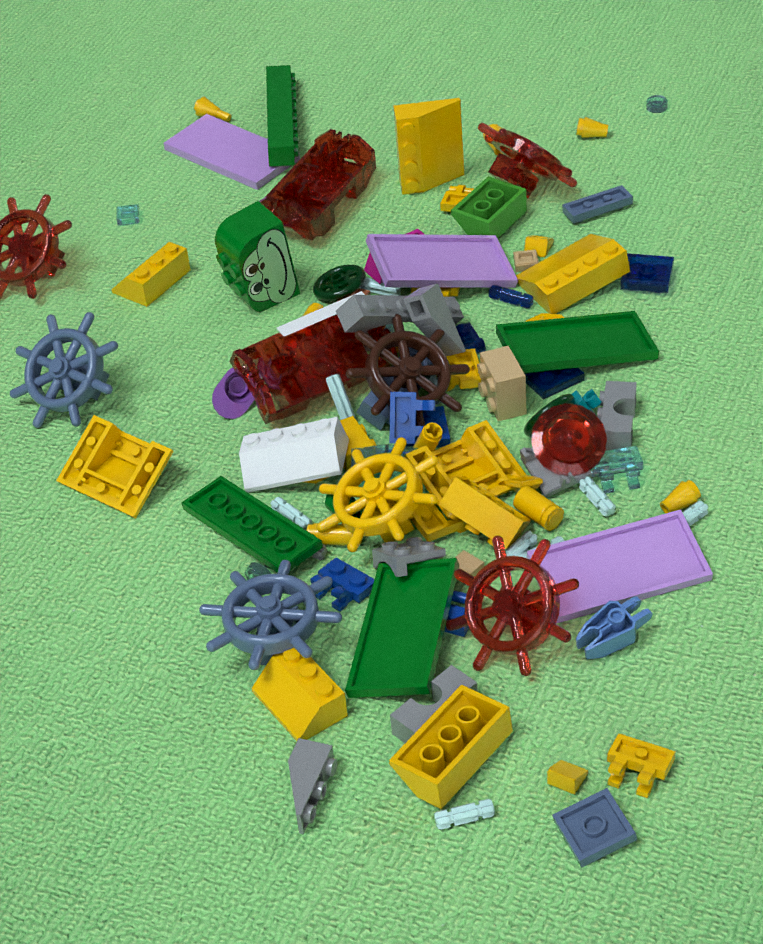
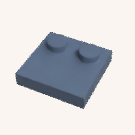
(594, 827)

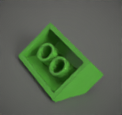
(490, 208)

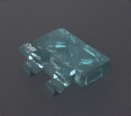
(617, 461)

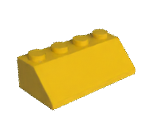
(452, 745)

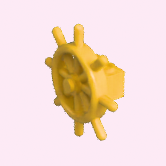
(386, 508)

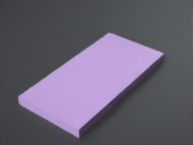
(226, 151)
(441, 259)
(625, 563)

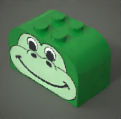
(256, 257)

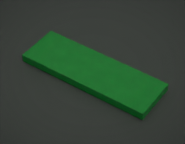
(251, 524)

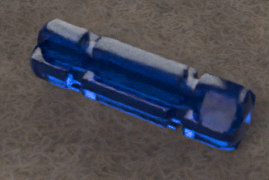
(511, 296)

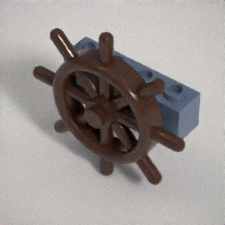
(418, 358)

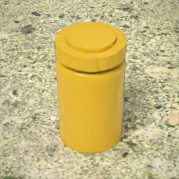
(538, 508)

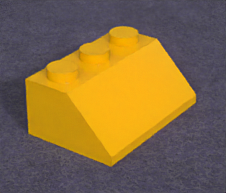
(155, 275)
(483, 511)
(300, 694)

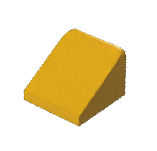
(538, 243)
(566, 776)

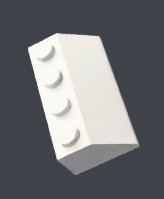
(293, 454)

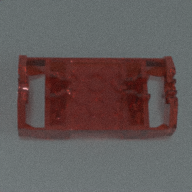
(320, 181)
(299, 363)

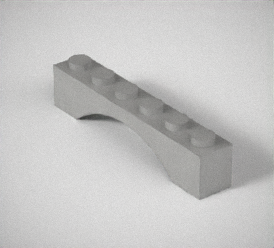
(373, 311)

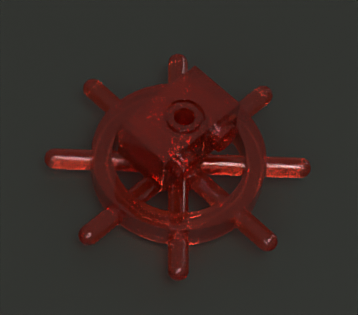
(522, 157)
(34, 254)
(528, 614)

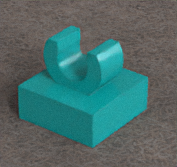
(589, 400)

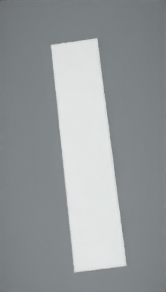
(313, 317)

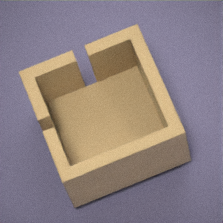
(502, 383)

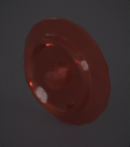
(568, 439)

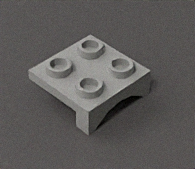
(552, 482)
(400, 555)

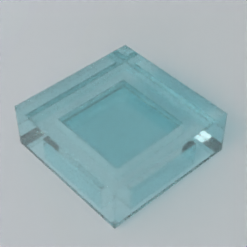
(128, 214)

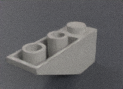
(430, 313)
(310, 769)

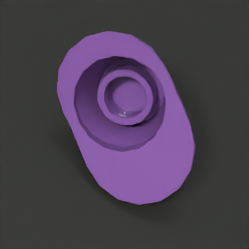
(232, 396)

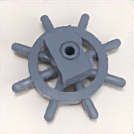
(77, 377)
(277, 622)

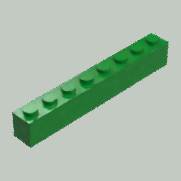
(281, 116)

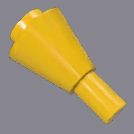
(205, 106)

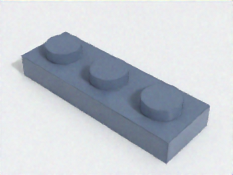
(597, 204)

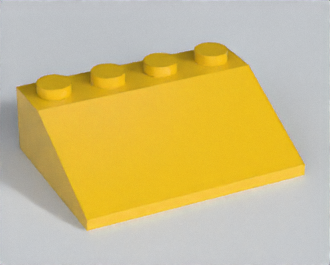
(428, 144)
(574, 272)

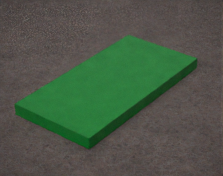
(578, 341)
(403, 630)

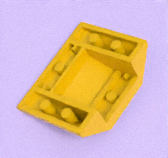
(476, 455)
(114, 467)

